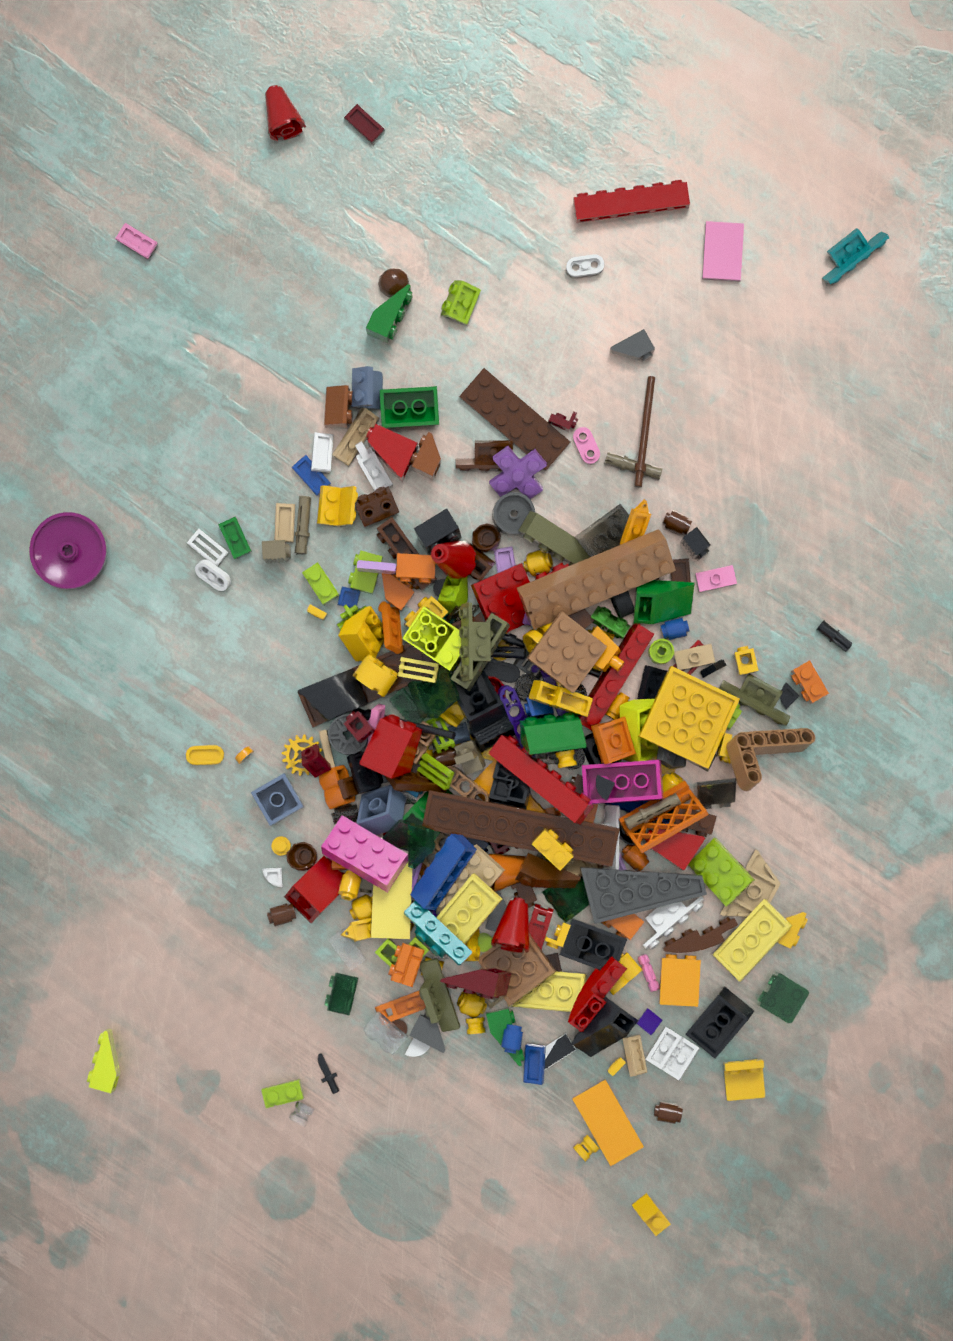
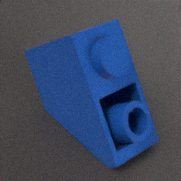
(537, 709)

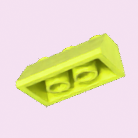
(636, 714)

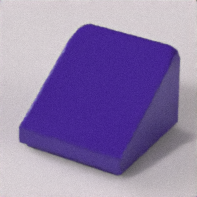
(649, 1021)

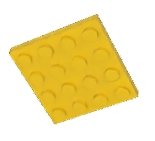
(689, 717)

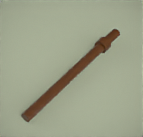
(640, 466)

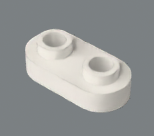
(584, 264)
(213, 575)

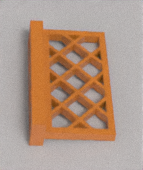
(684, 794)

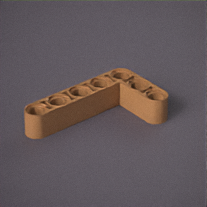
(746, 745)
(472, 793)

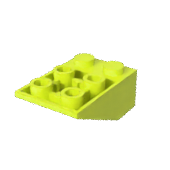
(435, 638)
(106, 1068)

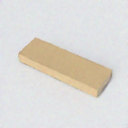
(356, 433)

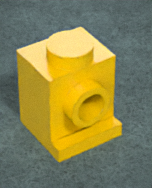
(747, 668)

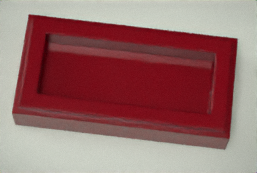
(364, 123)

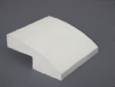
(672, 1053)

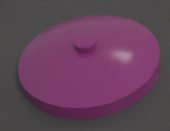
(68, 550)

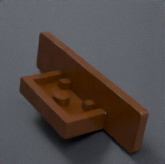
(484, 455)

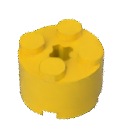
(375, 676)

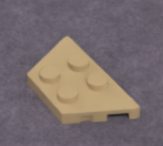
(763, 887)

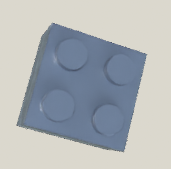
(277, 799)
(381, 809)

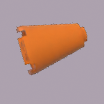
(511, 864)

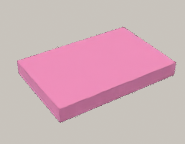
(723, 251)

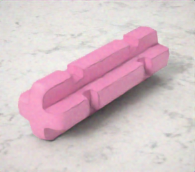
(648, 973)

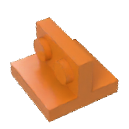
(613, 740)

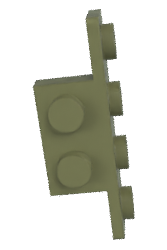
(474, 642)
(758, 696)
(437, 997)

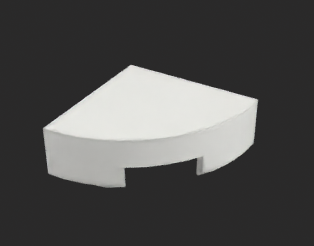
(273, 876)
(416, 1048)

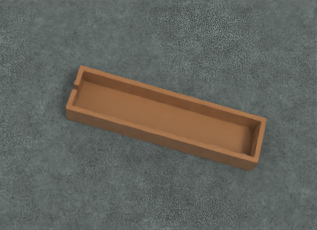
(596, 578)

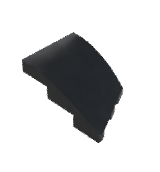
(335, 695)
(508, 788)

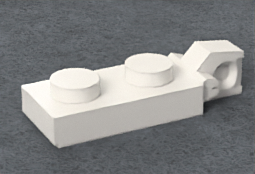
(372, 467)

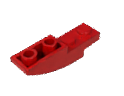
(591, 996)

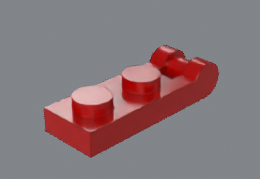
(538, 928)

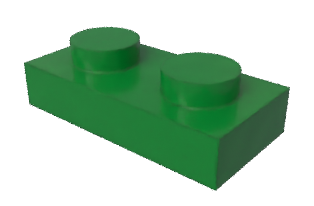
(234, 538)

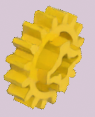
(294, 744)

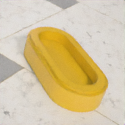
(205, 755)

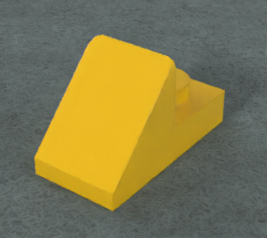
(651, 1214)

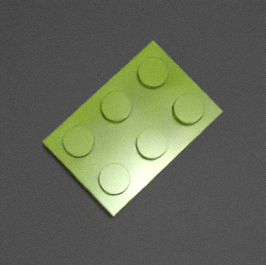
(721, 871)

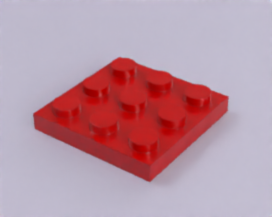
(500, 595)

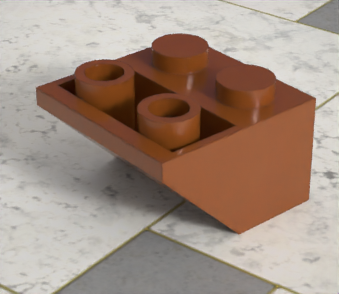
(337, 407)
(427, 460)

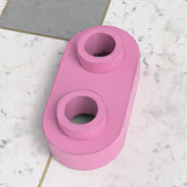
(586, 445)

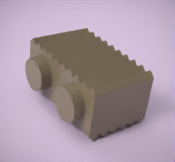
(276, 551)

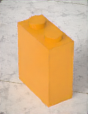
(679, 981)

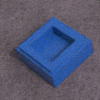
(349, 597)

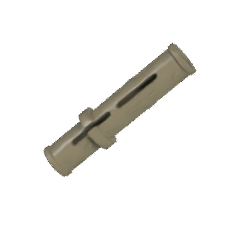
(629, 464)
(303, 524)
(652, 811)

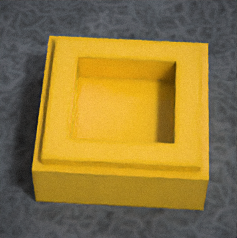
(317, 612)
(616, 1066)

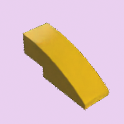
(560, 698)

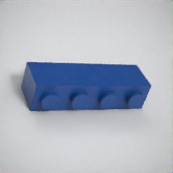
(443, 871)

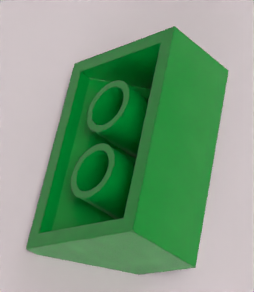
(409, 407)
(552, 733)

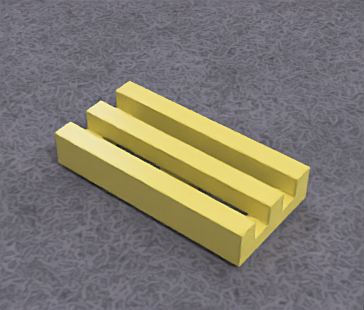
(402, 666)

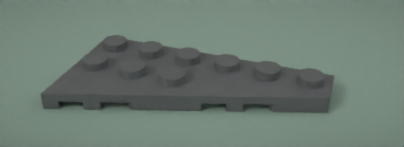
(627, 892)

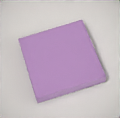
(376, 567)

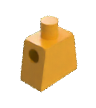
(609, 656)

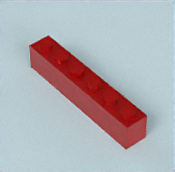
(631, 202)
(612, 680)
(541, 780)

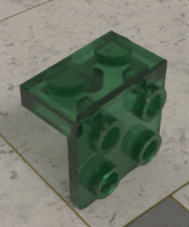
(434, 698)
(412, 838)
(567, 901)
(783, 997)

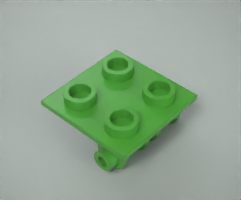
(604, 617)

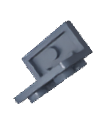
(366, 387)

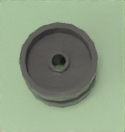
(501, 512)

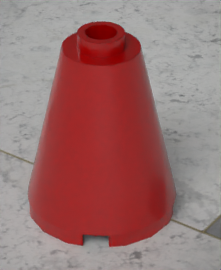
(282, 115)
(454, 558)
(513, 927)

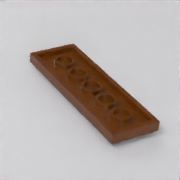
(513, 417)

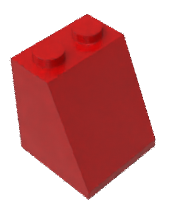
(392, 449)
(392, 747)
(678, 848)
(315, 889)

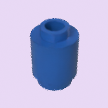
(675, 629)
(512, 1038)

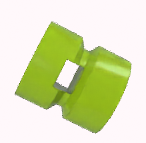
(661, 651)

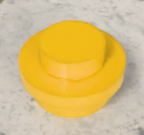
(281, 845)

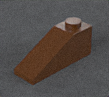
(543, 874)

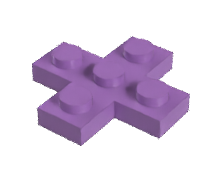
(517, 472)

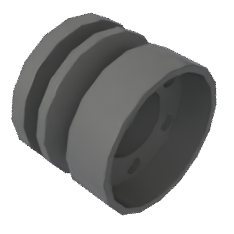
(338, 740)

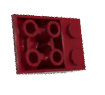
(488, 982)

